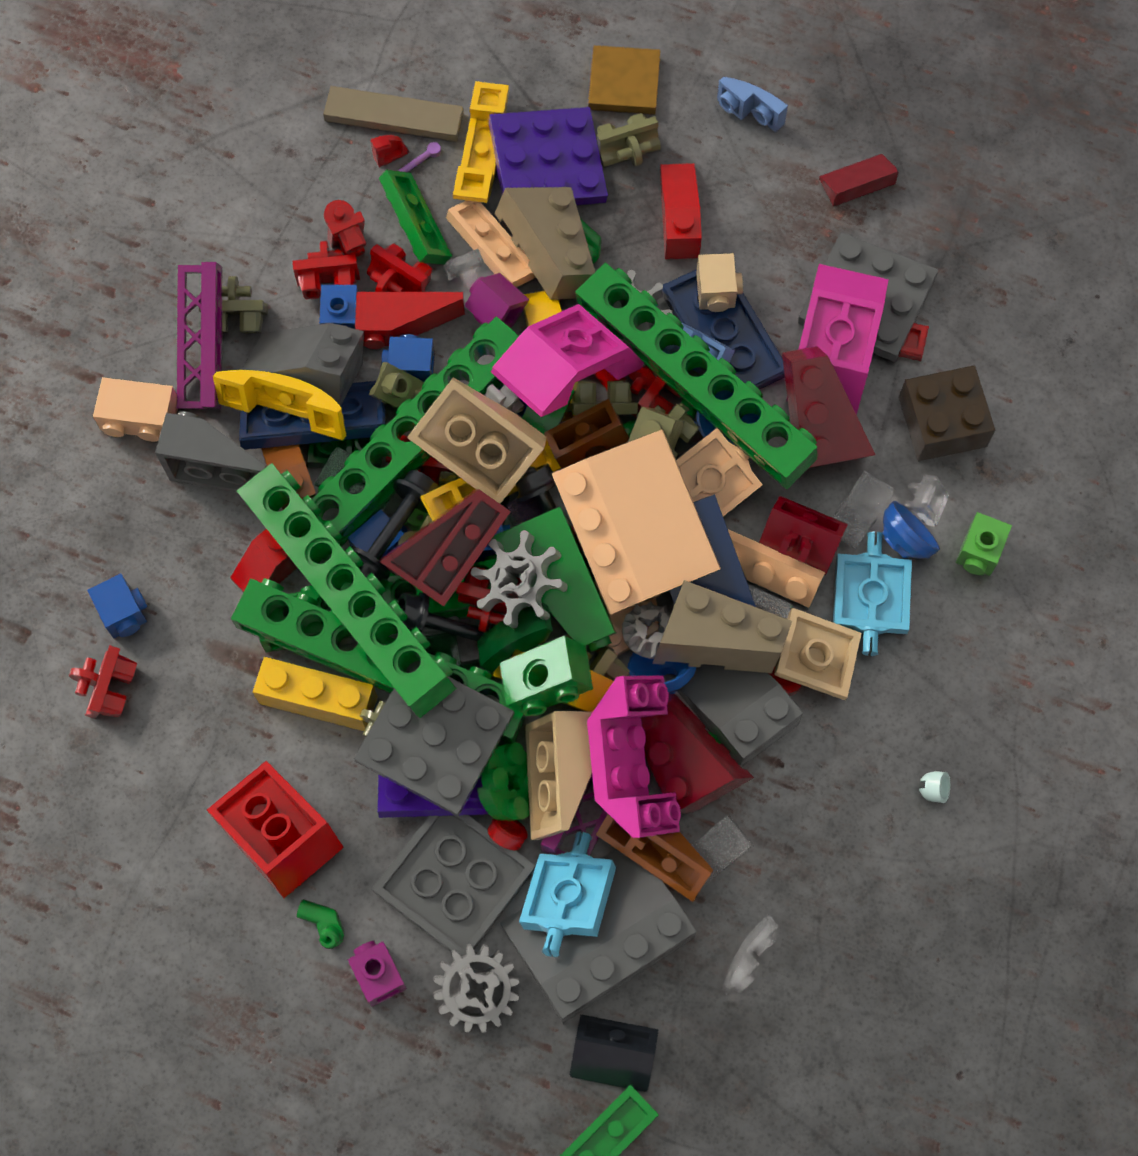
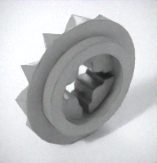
(635, 631)

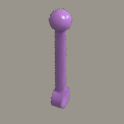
(433, 150)

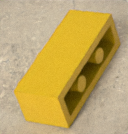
(314, 693)

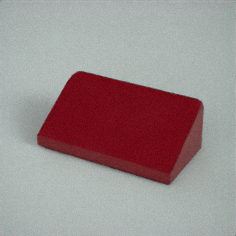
(859, 179)

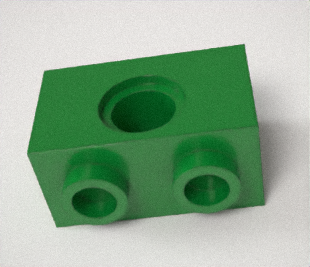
(546, 676)

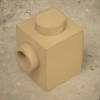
(718, 282)

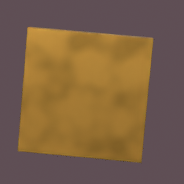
(624, 79)

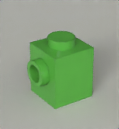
(983, 544)

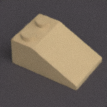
(478, 439)
(556, 770)

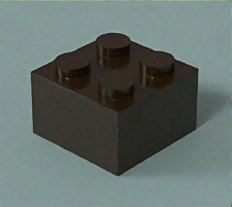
(946, 413)

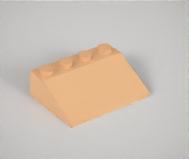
(636, 521)

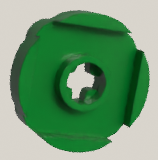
(506, 766)

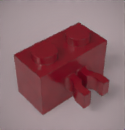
(803, 534)

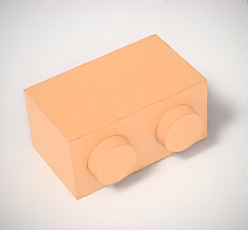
(133, 408)

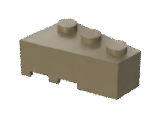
(550, 235)
(721, 632)

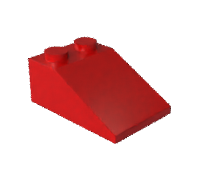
(276, 829)

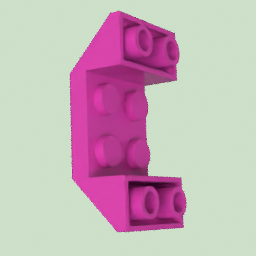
(845, 323)
(557, 354)
(619, 757)

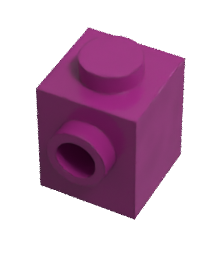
(495, 297)
(376, 972)

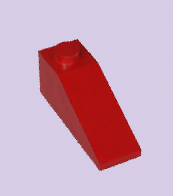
(680, 211)
(400, 313)

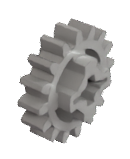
(461, 999)

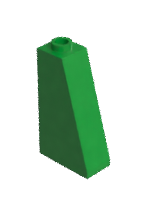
(580, 606)

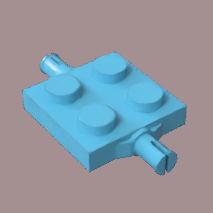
(872, 593)
(567, 894)

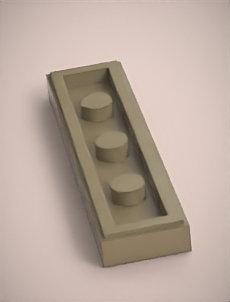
(393, 113)

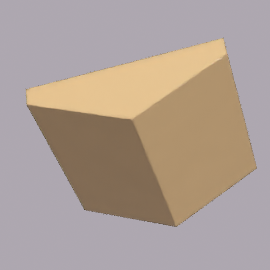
(818, 654)

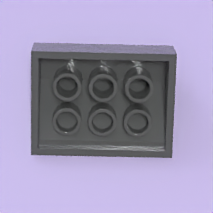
(636, 932)

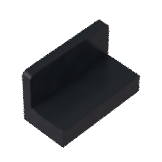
(614, 1053)

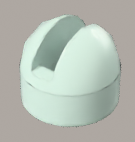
(936, 786)

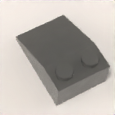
(316, 354)
(202, 455)
(741, 708)

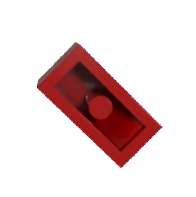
(263, 560)

